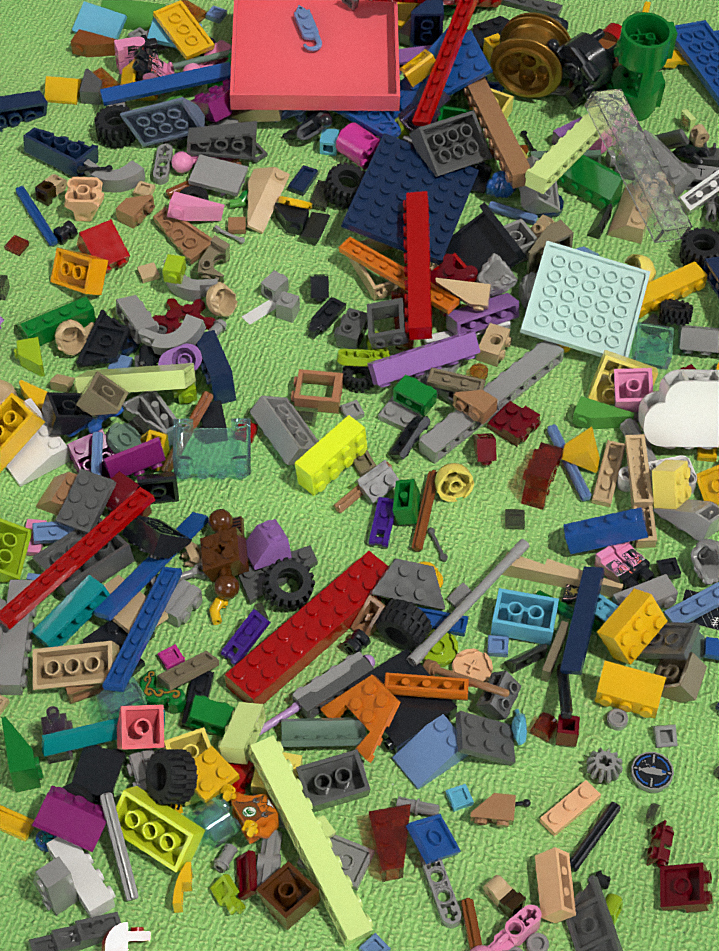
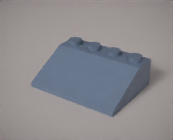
(163, 120)

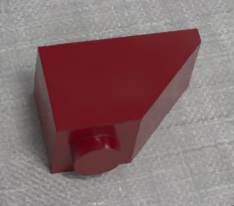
(485, 448)

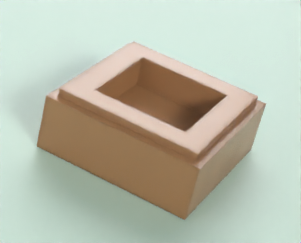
(237, 225)

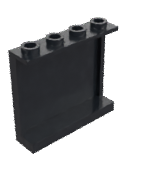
(482, 238)
(412, 712)

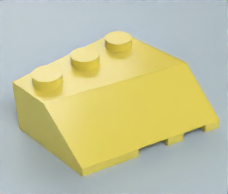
(603, 382)

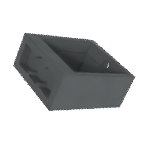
(385, 310)

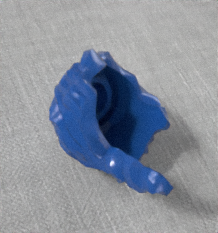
(498, 186)

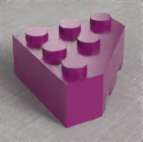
(216, 102)

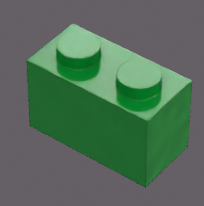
(415, 395)
(406, 502)
(209, 714)

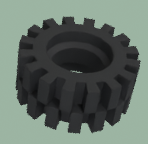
(676, 312)
(357, 383)

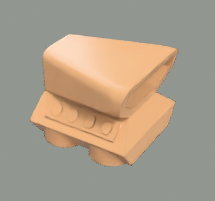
(84, 197)

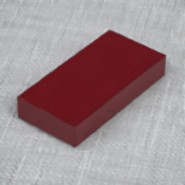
(246, 875)

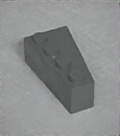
(224, 140)

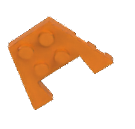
(372, 706)

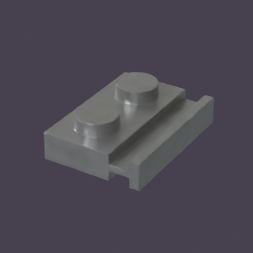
(377, 482)

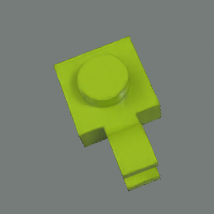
(225, 893)

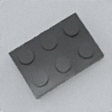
(85, 501)
(672, 641)
(485, 738)

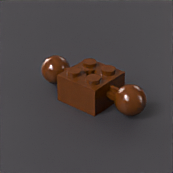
(224, 554)

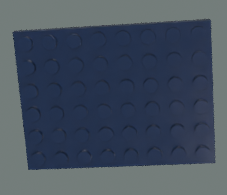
(390, 175)

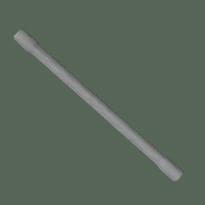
(423, 649)

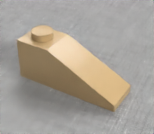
(471, 293)

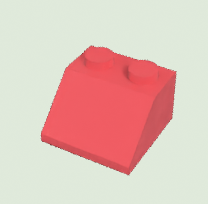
(140, 727)

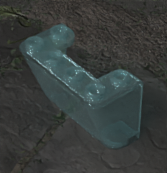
(212, 451)

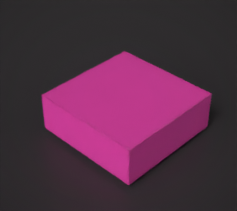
(171, 657)

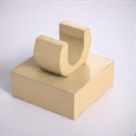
(194, 552)

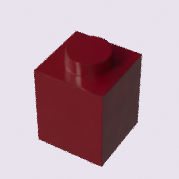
(567, 731)

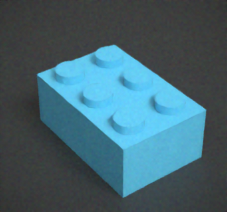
(524, 616)

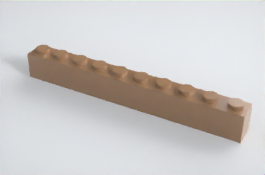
(498, 132)

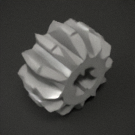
(604, 765)

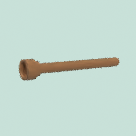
(434, 669)

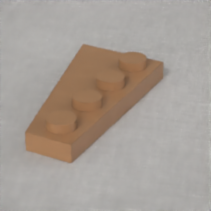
(183, 235)

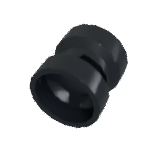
(65, 232)
(357, 642)

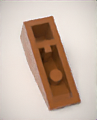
(92, 44)

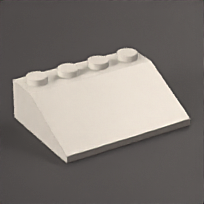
(39, 454)

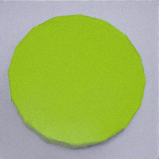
(444, 650)

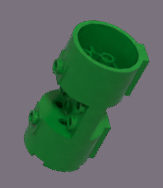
(643, 50)

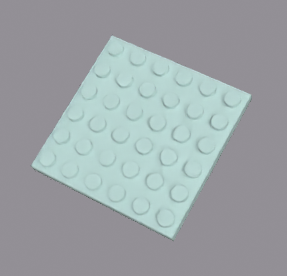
(585, 301)

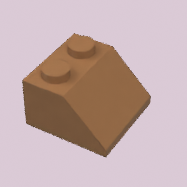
(56, 493)

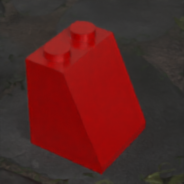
(104, 243)

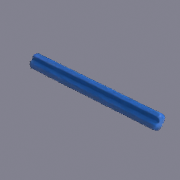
(36, 216)

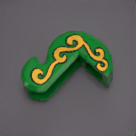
(173, 698)

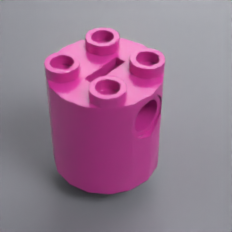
(357, 144)

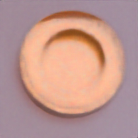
(479, 371)

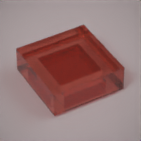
(16, 245)

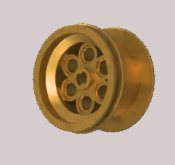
(523, 60)

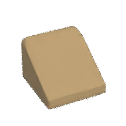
(61, 383)

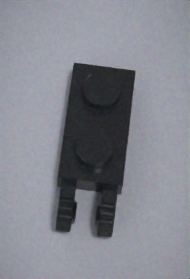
(691, 154)
(409, 437)

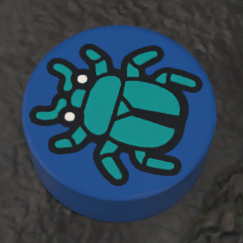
(42, 838)

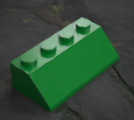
(593, 182)
(46, 323)

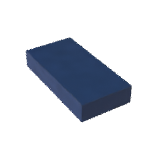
(303, 180)

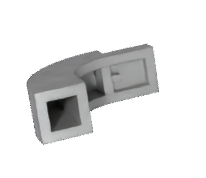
(119, 179)
(191, 288)
(189, 332)

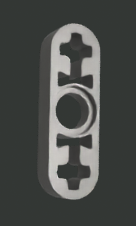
(163, 169)

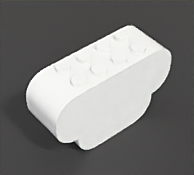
(683, 410)

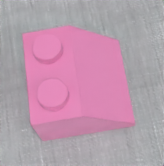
(631, 387)

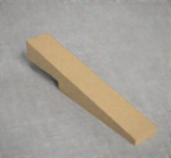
(641, 485)
(555, 574)

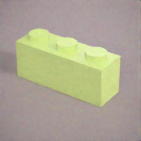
(242, 732)

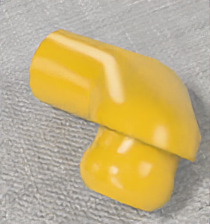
(215, 608)

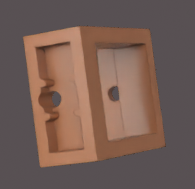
(324, 404)

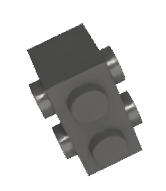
(352, 329)
(497, 706)

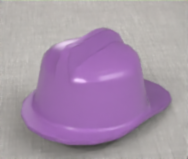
(182, 354)

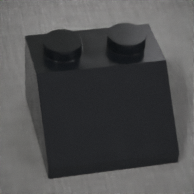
(63, 414)
(161, 486)

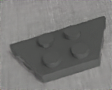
(411, 583)
(593, 926)

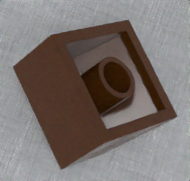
(288, 895)

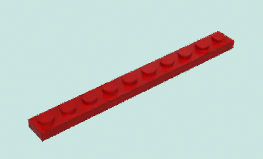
(444, 62)
(75, 557)

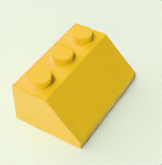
(630, 689)

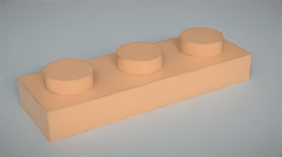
(570, 808)

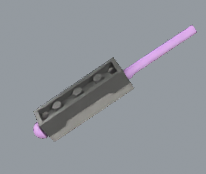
(324, 688)

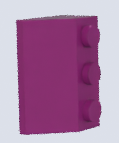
(135, 459)
(71, 818)

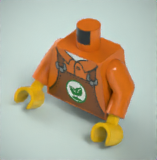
(254, 812)

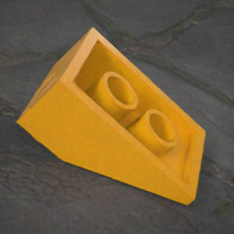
(79, 271)

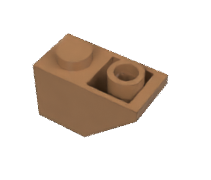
(135, 209)
(476, 404)
(495, 809)

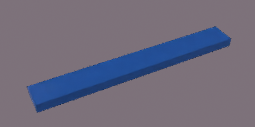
(166, 83)
(145, 572)
(142, 629)

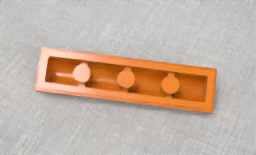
(427, 686)

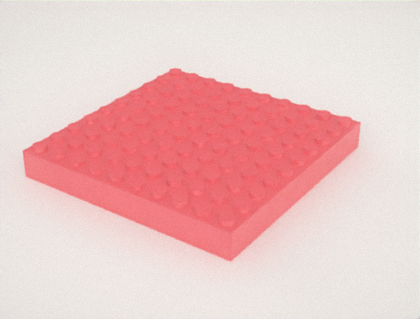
(348, 73)

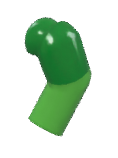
(241, 201)

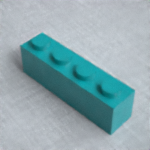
(71, 613)

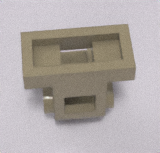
(216, 251)

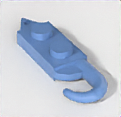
(307, 28)

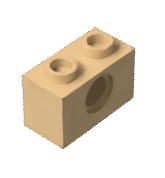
(494, 344)

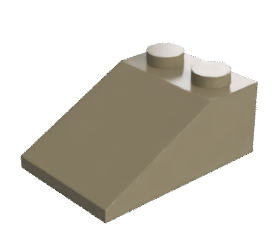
(556, 233)

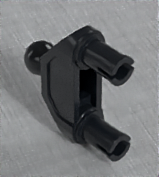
(315, 123)

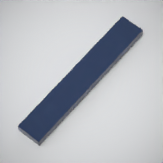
(582, 620)

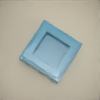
(459, 797)

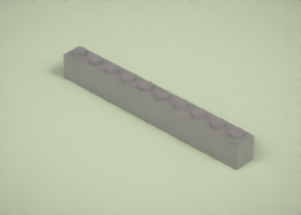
(506, 388)

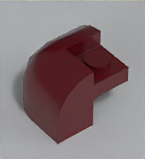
(122, 490)

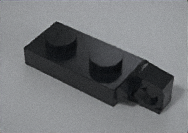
(326, 316)

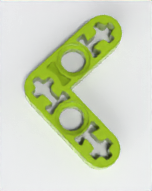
(360, 357)

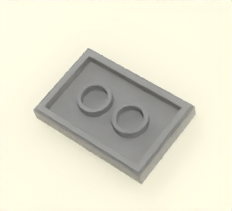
(218, 175)
(353, 856)

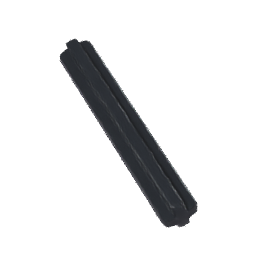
(564, 694)
(594, 836)

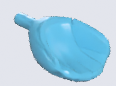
(519, 727)

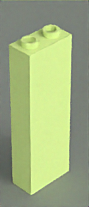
(144, 378)

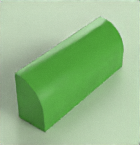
(137, 12)

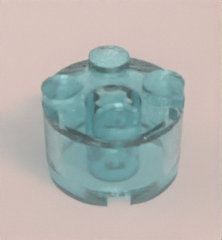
(216, 821)

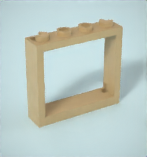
(382, 290)

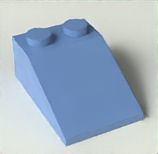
(429, 752)

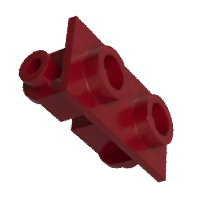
(661, 836)

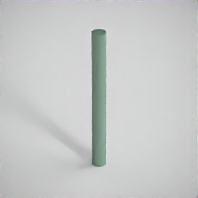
(202, 59)

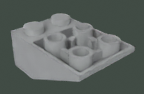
(694, 517)

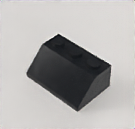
(155, 537)

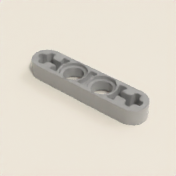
(439, 887)

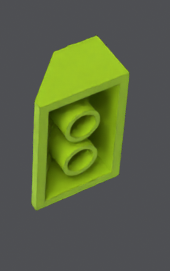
(13, 549)

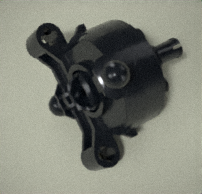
(585, 64)

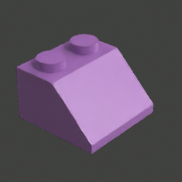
(267, 544)

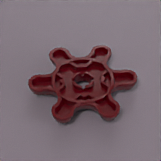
(449, 271)
(177, 312)

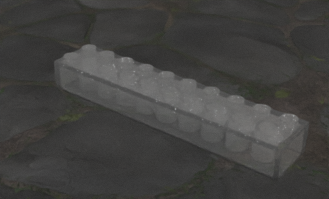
(638, 166)

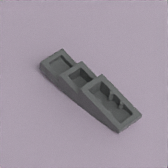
(76, 937)

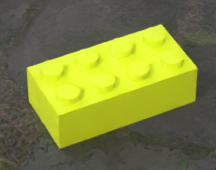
(331, 455)
(158, 829)

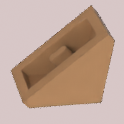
(368, 615)

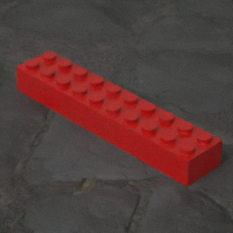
(305, 633)

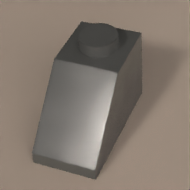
(90, 88)

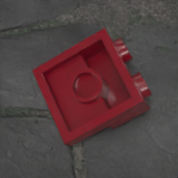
(514, 423)
(685, 887)

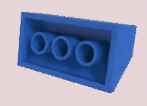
(605, 530)

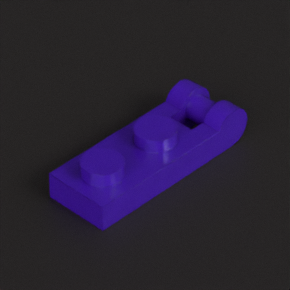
(382, 522)
(245, 637)

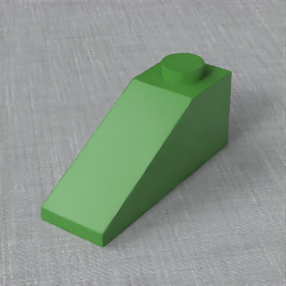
(599, 415)

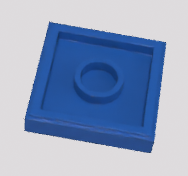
(433, 838)

